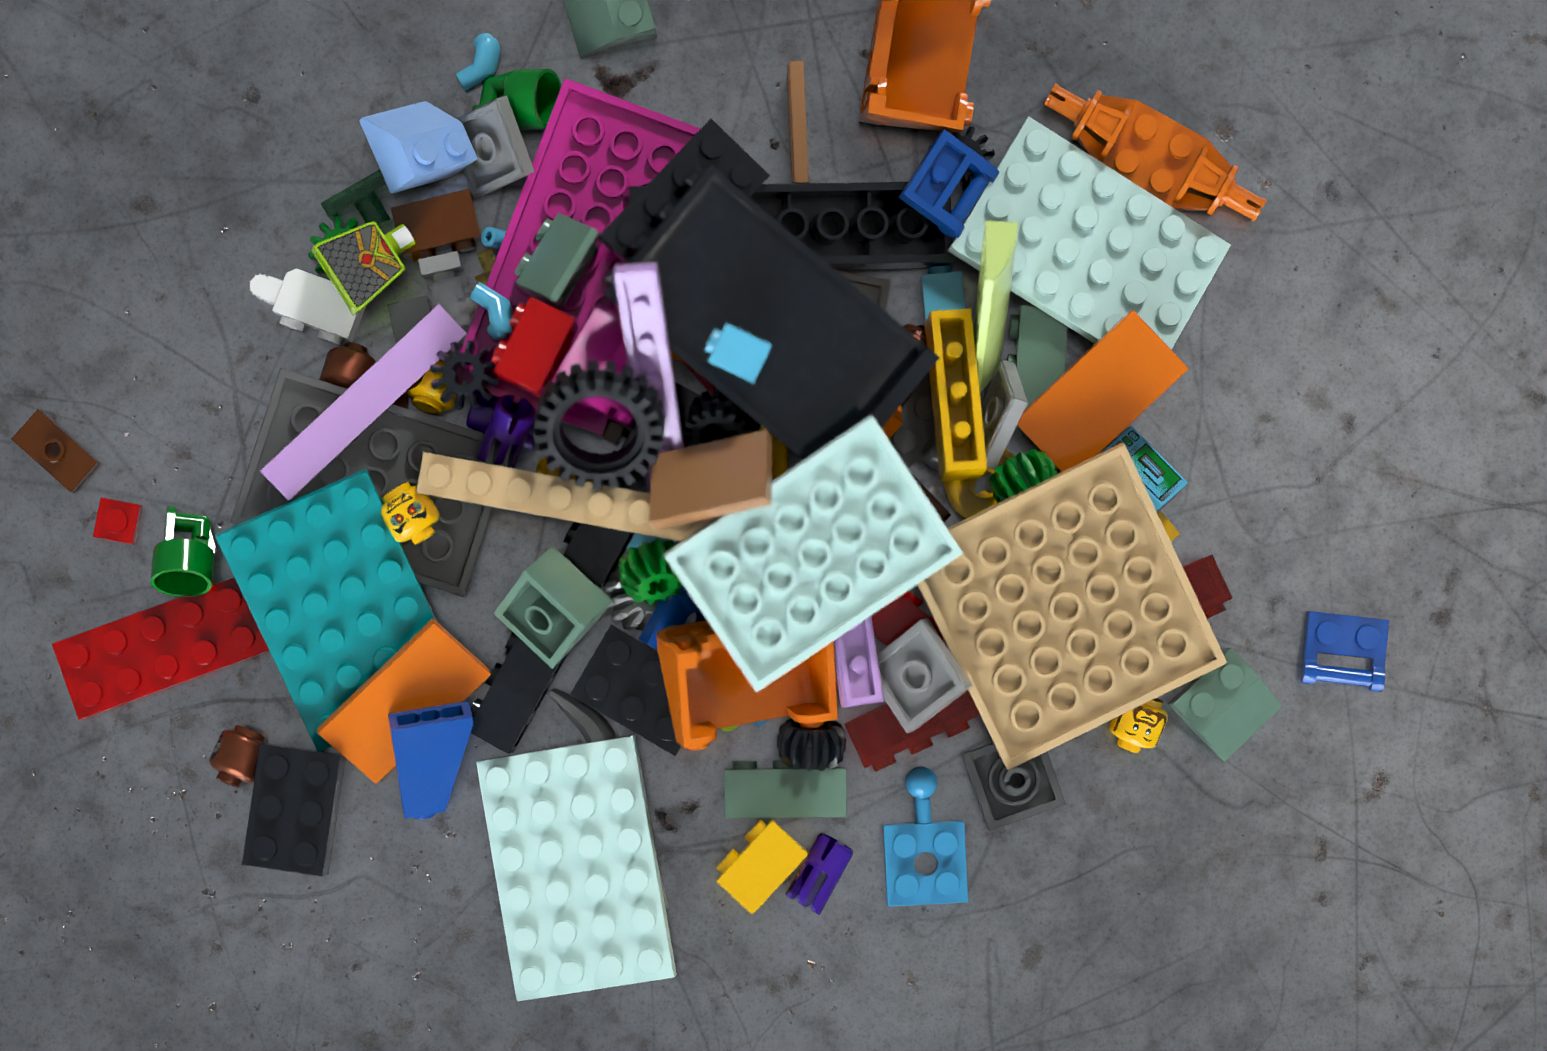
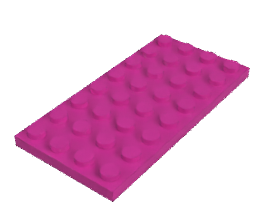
(581, 169)

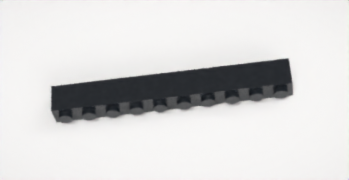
(524, 677)

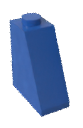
(428, 755)

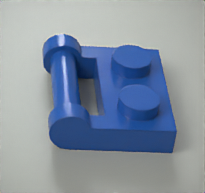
(938, 177)
(1346, 637)

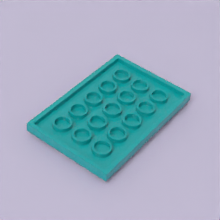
(327, 592)

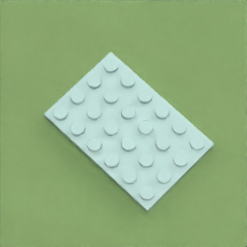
(1091, 240)
(824, 556)
(576, 868)

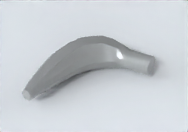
(585, 718)

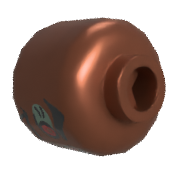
(236, 755)

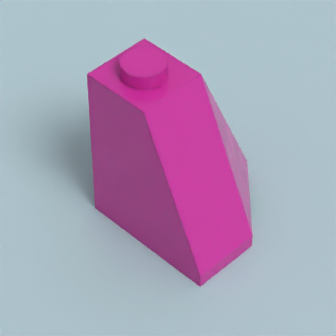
(601, 341)

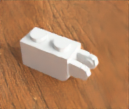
(310, 302)

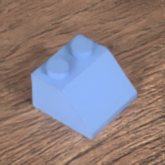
(417, 145)

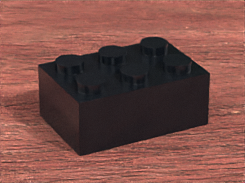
(629, 687)
(294, 809)

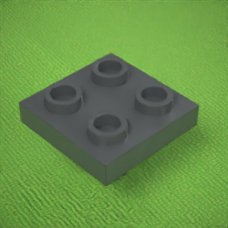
(1012, 793)

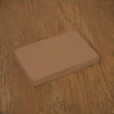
(797, 122)
(711, 480)

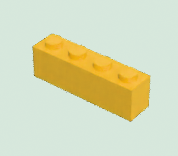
(956, 395)

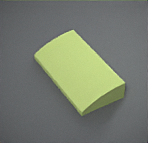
(993, 296)

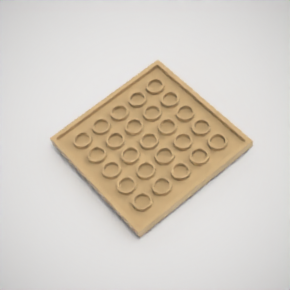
(1069, 607)

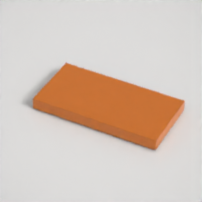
(1101, 393)
(422, 674)

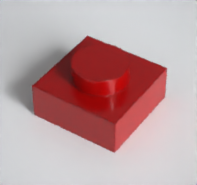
(117, 521)

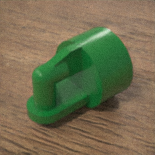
(529, 92)
(184, 565)

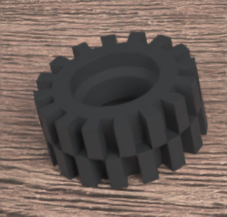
(716, 409)

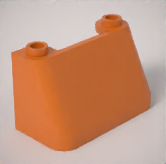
(920, 64)
(713, 693)

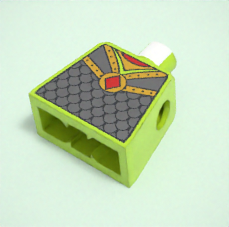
(363, 261)

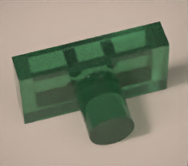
(362, 197)

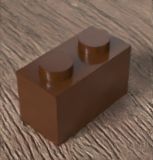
(440, 224)

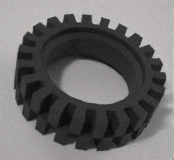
(608, 384)

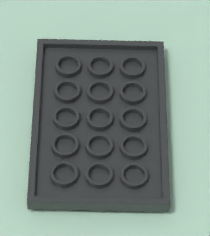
(392, 454)

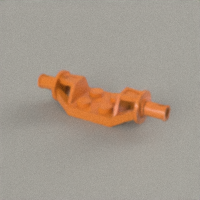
(1155, 152)

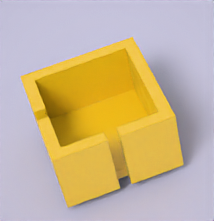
(761, 865)

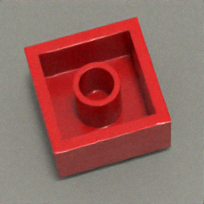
(535, 346)

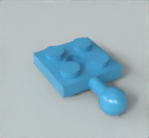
(908, 840)

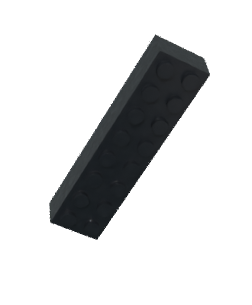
(852, 223)

